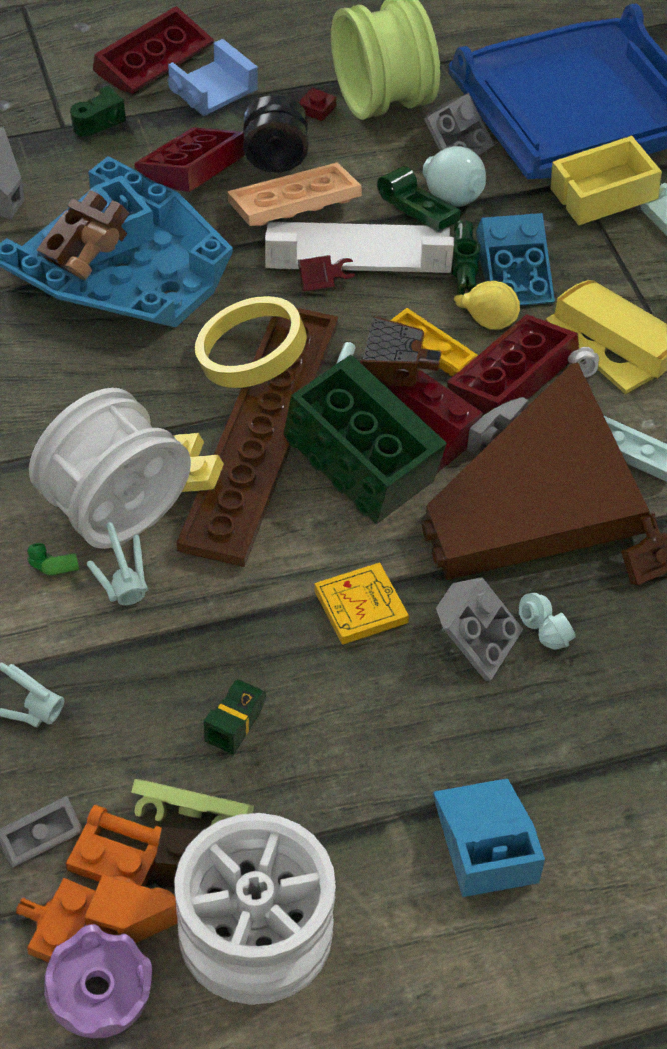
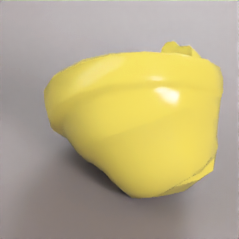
(491, 305)

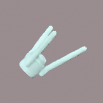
(127, 586)
(40, 702)

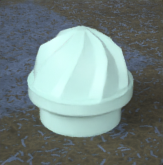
(556, 632)

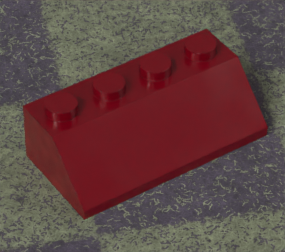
(441, 411)

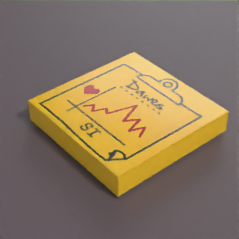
(361, 603)

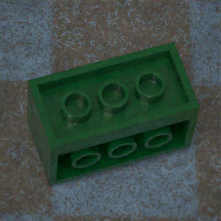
(363, 438)

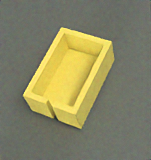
(605, 180)

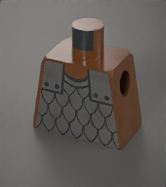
(397, 352)

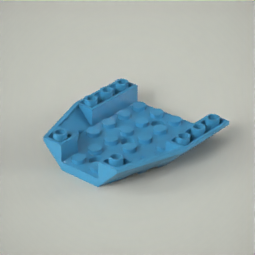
(181, 258)

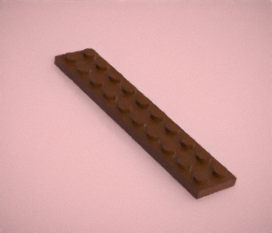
(254, 449)

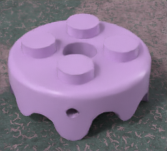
(97, 955)

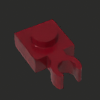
(319, 272)

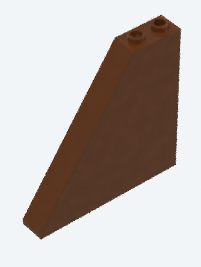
(537, 488)

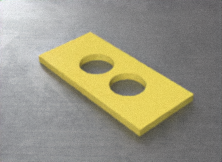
(623, 375)

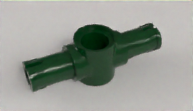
(465, 257)

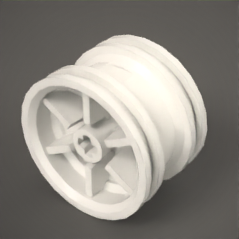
(265, 851)

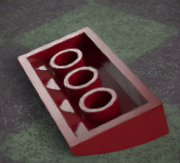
(149, 49)
(192, 158)
(515, 364)

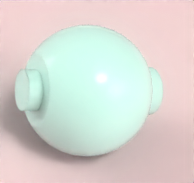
(455, 175)

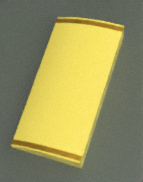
(616, 325)

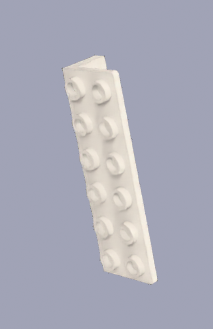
(368, 245)

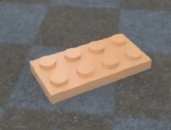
(294, 194)

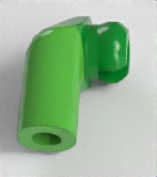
(49, 564)

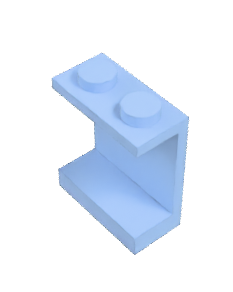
(216, 83)

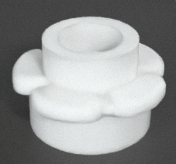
(588, 366)

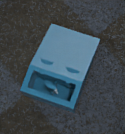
(138, 223)
(517, 255)
(489, 837)

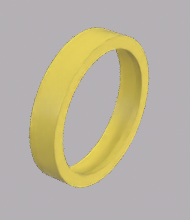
(264, 368)

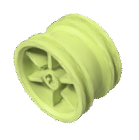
(385, 57)

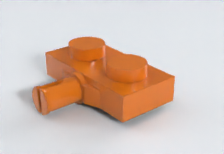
(57, 919)

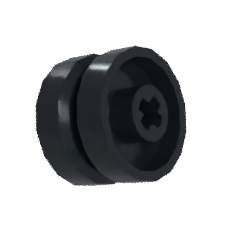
(275, 133)

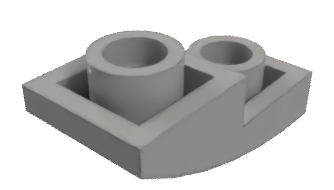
(493, 423)

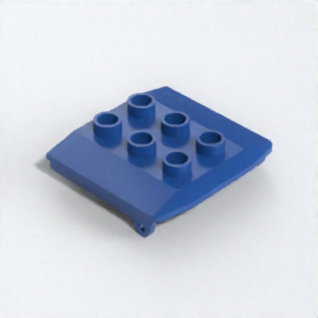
(569, 90)

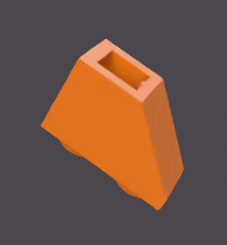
(131, 909)

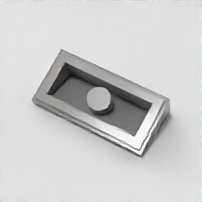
(39, 831)

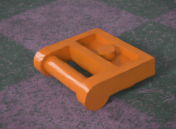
(101, 856)

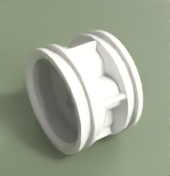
(109, 466)

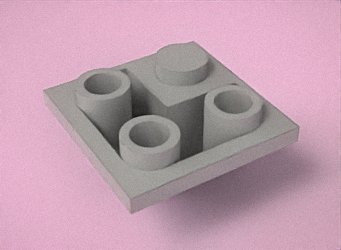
(459, 125)
(10, 180)
(478, 624)

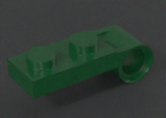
(402, 191)

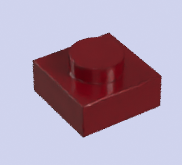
(318, 104)

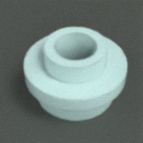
(534, 609)

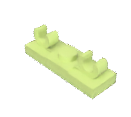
(189, 802)

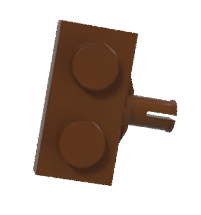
(648, 557)

